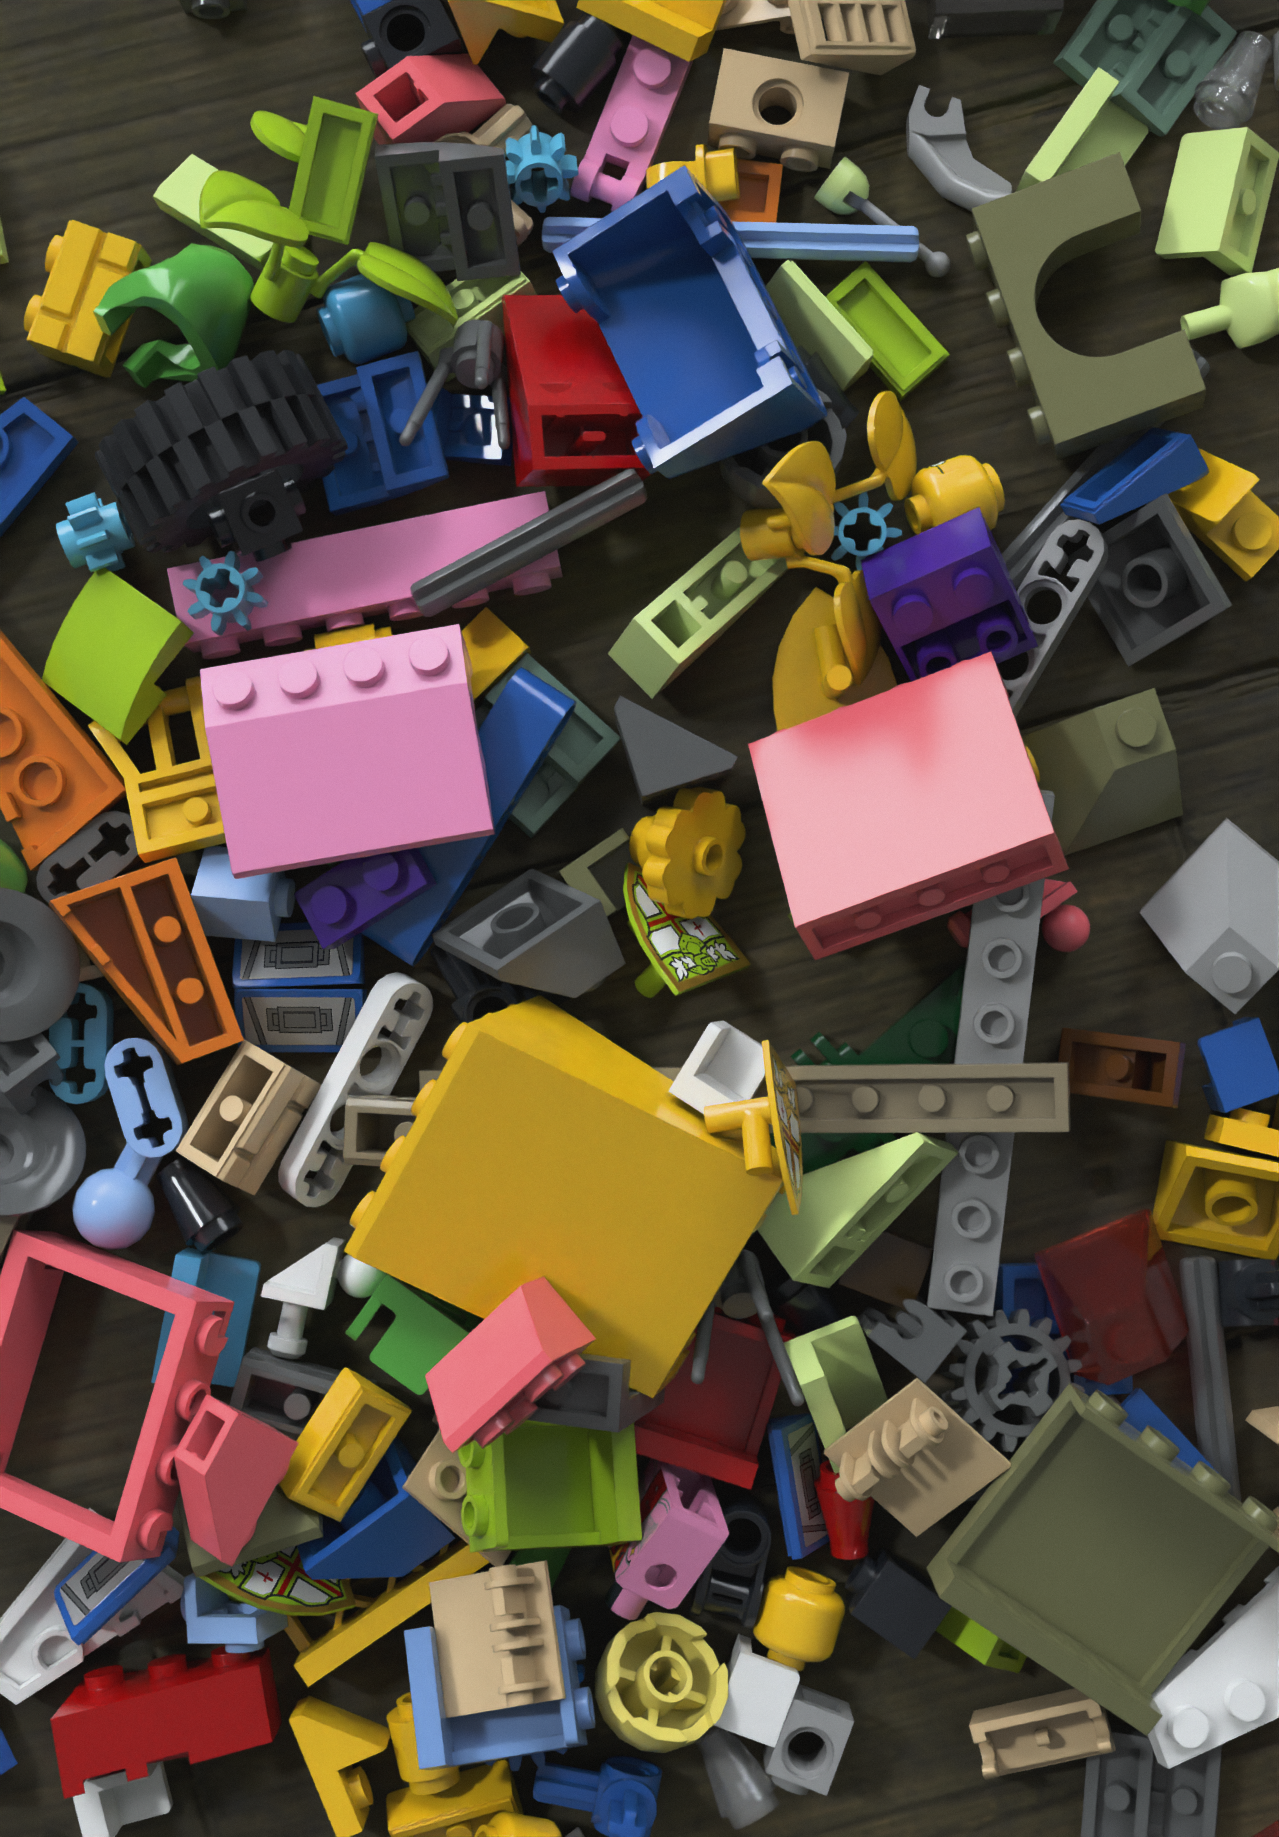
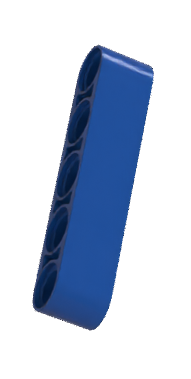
(514, 746)

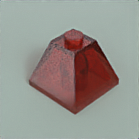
(1114, 1298)

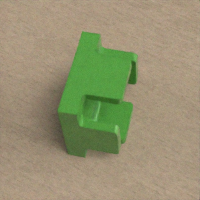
(420, 1334)

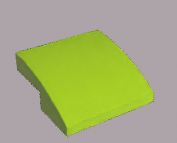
(114, 653)

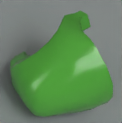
(197, 290)

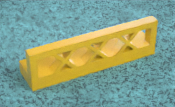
(377, 1614)

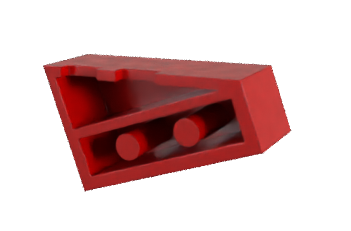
(164, 1715)

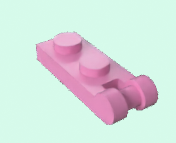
(631, 123)

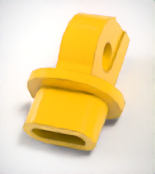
(713, 169)

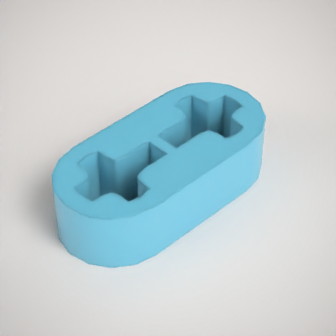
(96, 1044)

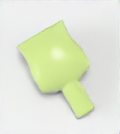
(1245, 310)

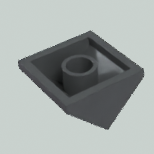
(1152, 581)
(666, 755)

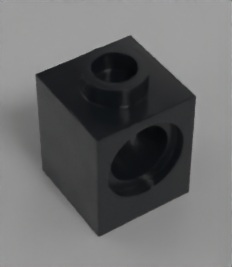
(404, 17)
(895, 1601)

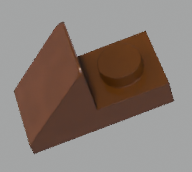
(1123, 1066)

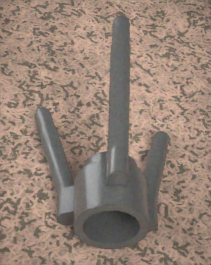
(476, 363)
(741, 1297)

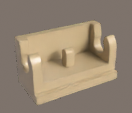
(1040, 1732)

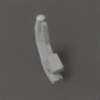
(945, 158)

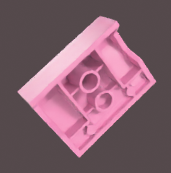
(346, 751)

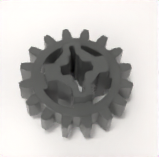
(994, 1360)

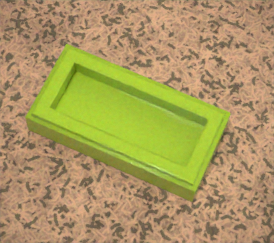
(332, 168)
(900, 343)

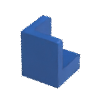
(1238, 1065)

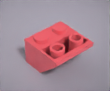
(506, 1366)

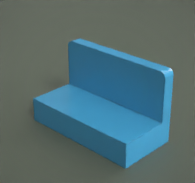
(229, 1278)

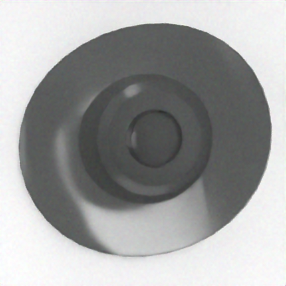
(35, 966)
(38, 1153)

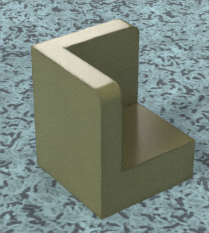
(602, 871)

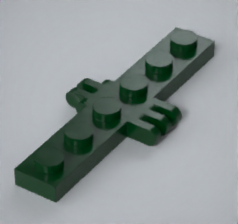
(919, 1036)

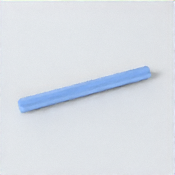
(787, 239)

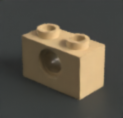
(754, 82)

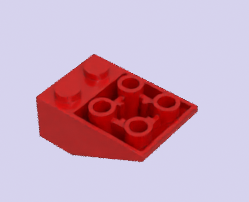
(566, 396)

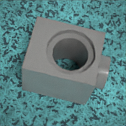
(814, 1771)

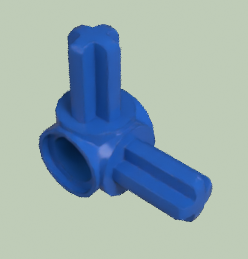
(618, 1795)

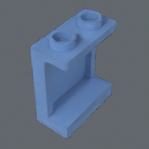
(500, 1732)

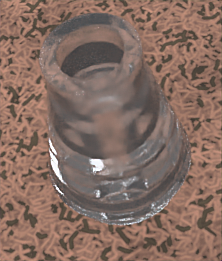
(1232, 86)
(737, 1778)

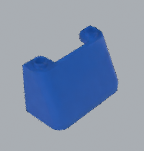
(688, 328)

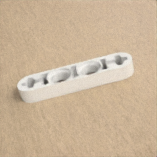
(346, 1082)

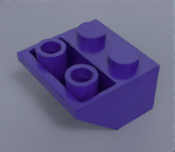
(947, 597)

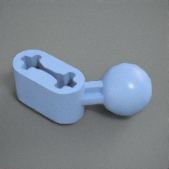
(116, 1203)

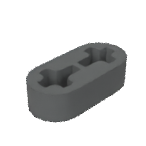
(82, 849)

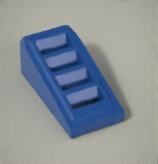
(1143, 472)

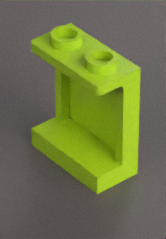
(551, 1489)

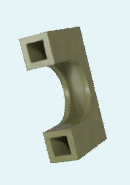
(1076, 396)

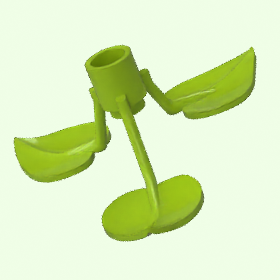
(291, 271)

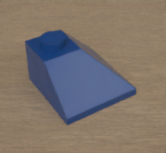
(381, 1532)

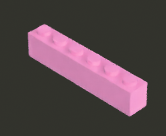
(362, 575)

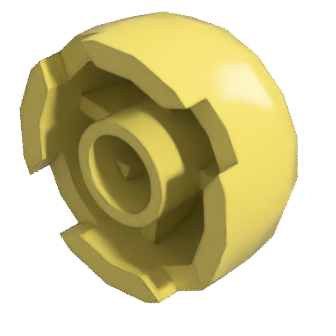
(660, 1683)

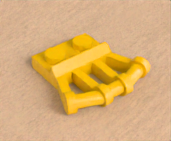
(175, 804)

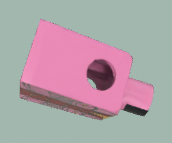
(679, 1539)

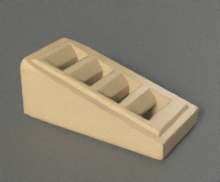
(860, 33)

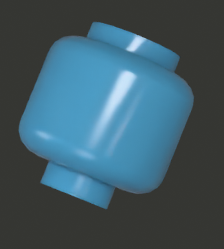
(363, 319)

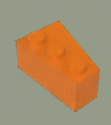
(155, 956)

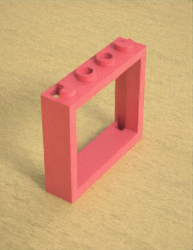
(196, 1338)

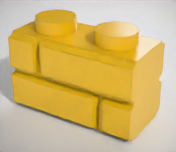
(81, 272)

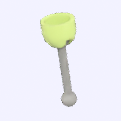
(848, 191)

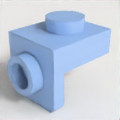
(219, 1621)

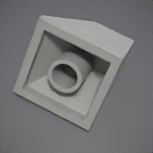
(1222, 916)

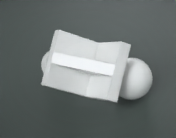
(313, 1284)

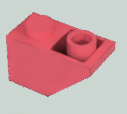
(429, 98)
(227, 1475)

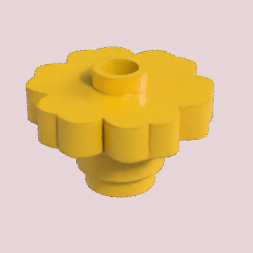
(690, 851)

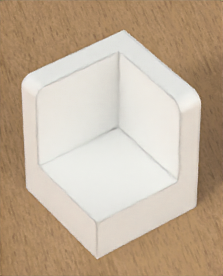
(721, 1068)
(757, 1694)
(115, 1802)

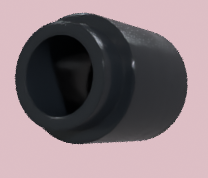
(575, 64)

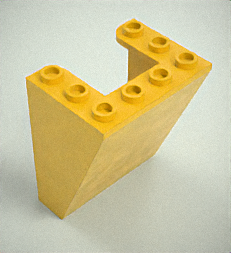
(569, 1167)

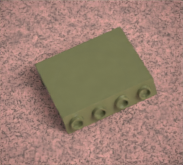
(1102, 1553)

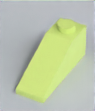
(693, 614)
(850, 1206)

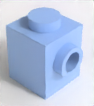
(241, 906)

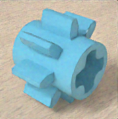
(542, 151)
(874, 517)
(95, 534)
(217, 577)

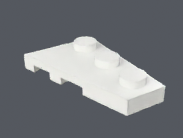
(35, 1637)
(1224, 1684)

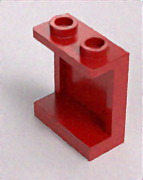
(722, 1421)

